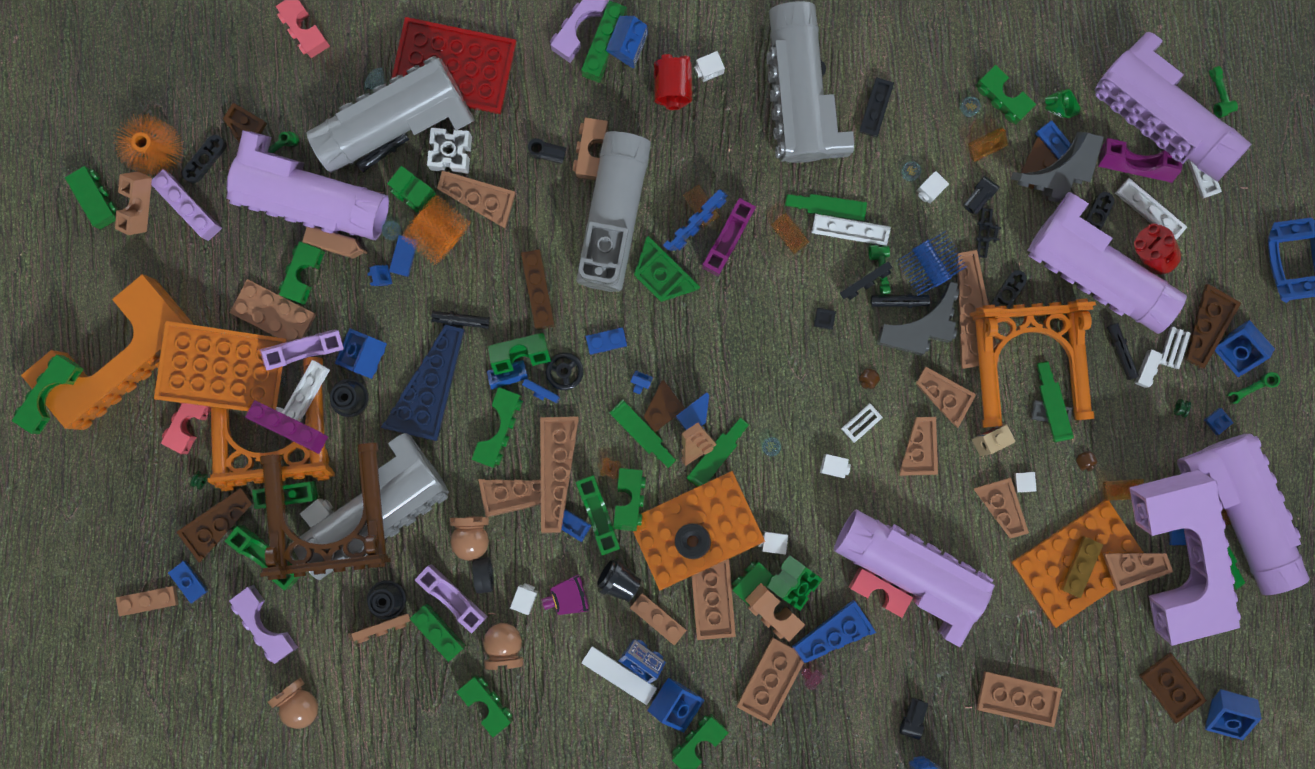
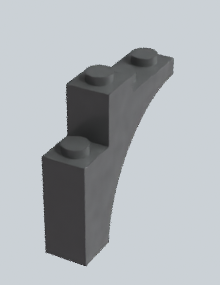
(1073, 167)
(935, 325)

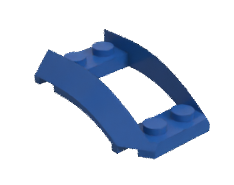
(1291, 231)

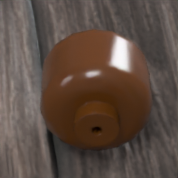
(869, 378)
(1086, 461)

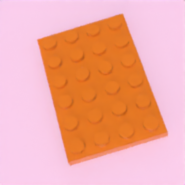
(215, 368)
(716, 507)
(1048, 563)

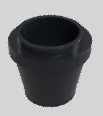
(357, 398)
(618, 581)
(394, 596)

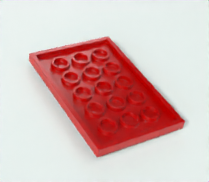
(474, 59)

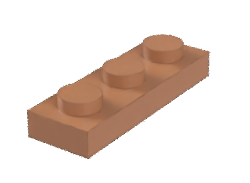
(147, 601)
(658, 619)

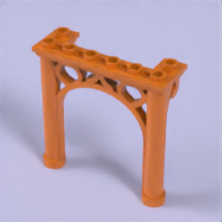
(1076, 323)
(227, 477)

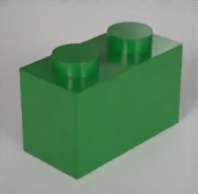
(755, 575)

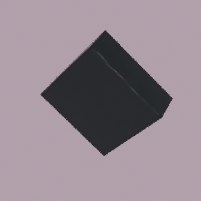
(824, 318)

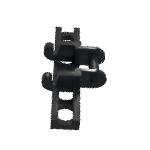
(989, 225)

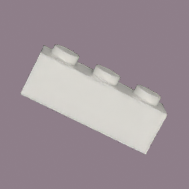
(1148, 368)

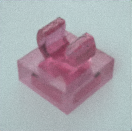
(813, 678)

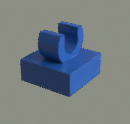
(380, 275)
(641, 380)
(1218, 421)

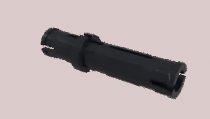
(381, 152)
(877, 300)
(460, 319)
(1119, 343)

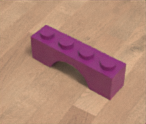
(1118, 157)
(728, 237)
(286, 427)

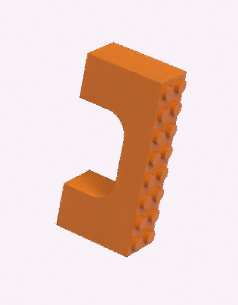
(147, 308)

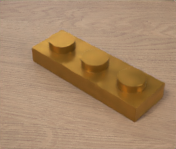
(1081, 567)

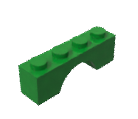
(598, 56)
(33, 413)
(489, 451)
(598, 515)
(253, 547)

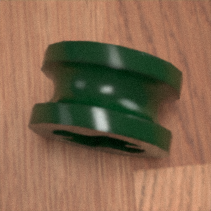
(1182, 408)
(199, 480)

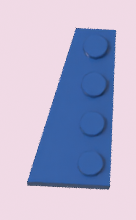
(696, 220)

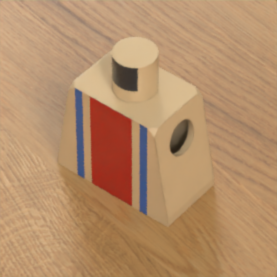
(994, 440)

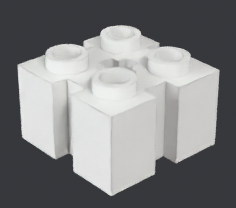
(441, 141)

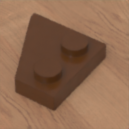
(240, 119)
(1038, 158)
(663, 407)

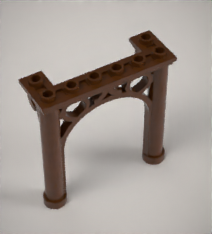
(374, 544)

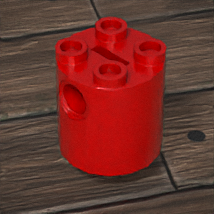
(673, 81)
(1157, 249)

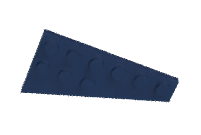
(426, 395)

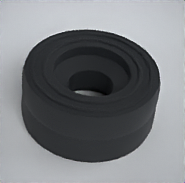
(682, 536)
(483, 575)

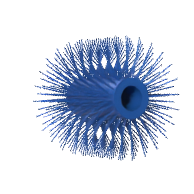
(932, 264)

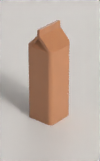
(333, 242)

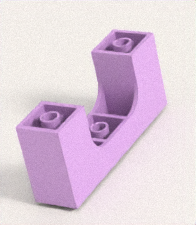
(1207, 599)

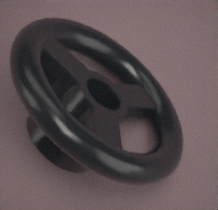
(567, 385)

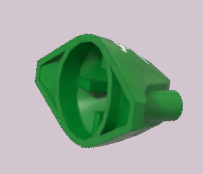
(1063, 104)

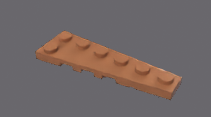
(971, 296)
(557, 452)

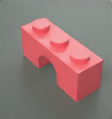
(311, 39)
(177, 435)
(896, 599)

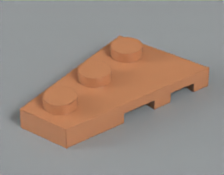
(696, 443)
(1004, 506)

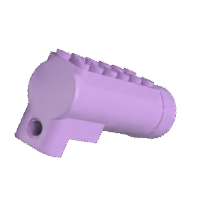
(1146, 94)
(284, 189)
(1085, 257)
(1254, 510)
(935, 580)

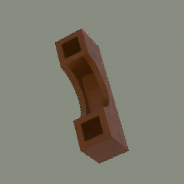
(537, 289)

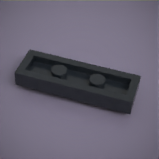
(876, 107)
(867, 281)

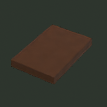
(1172, 688)

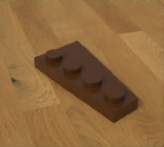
(1211, 322)
(210, 527)

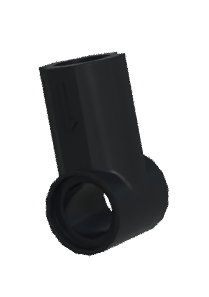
(549, 151)
(983, 192)
(913, 724)

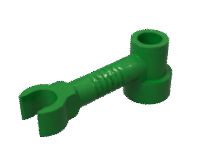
(1225, 106)
(285, 139)
(880, 254)
(1274, 382)

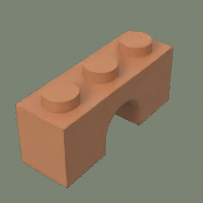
(592, 133)
(135, 216)
(764, 603)

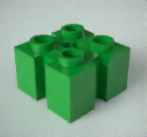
(413, 190)
(794, 583)

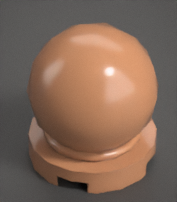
(469, 538)
(502, 645)
(296, 706)

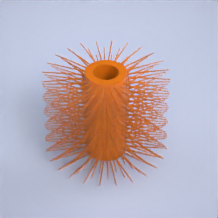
(149, 145)
(436, 230)

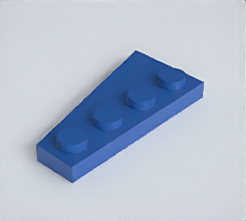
(840, 629)

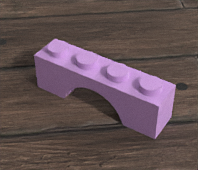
(566, 42)
(185, 206)
(301, 348)
(440, 587)
(248, 606)

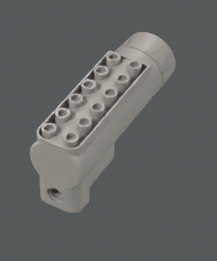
(404, 105)
(801, 111)
(613, 211)
(407, 489)

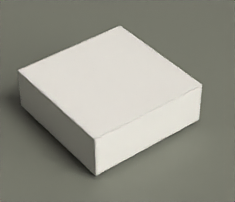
(1025, 482)

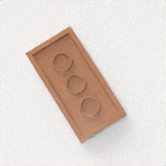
(272, 312)
(713, 602)
(770, 681)
(1019, 699)

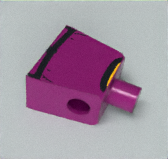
(567, 597)

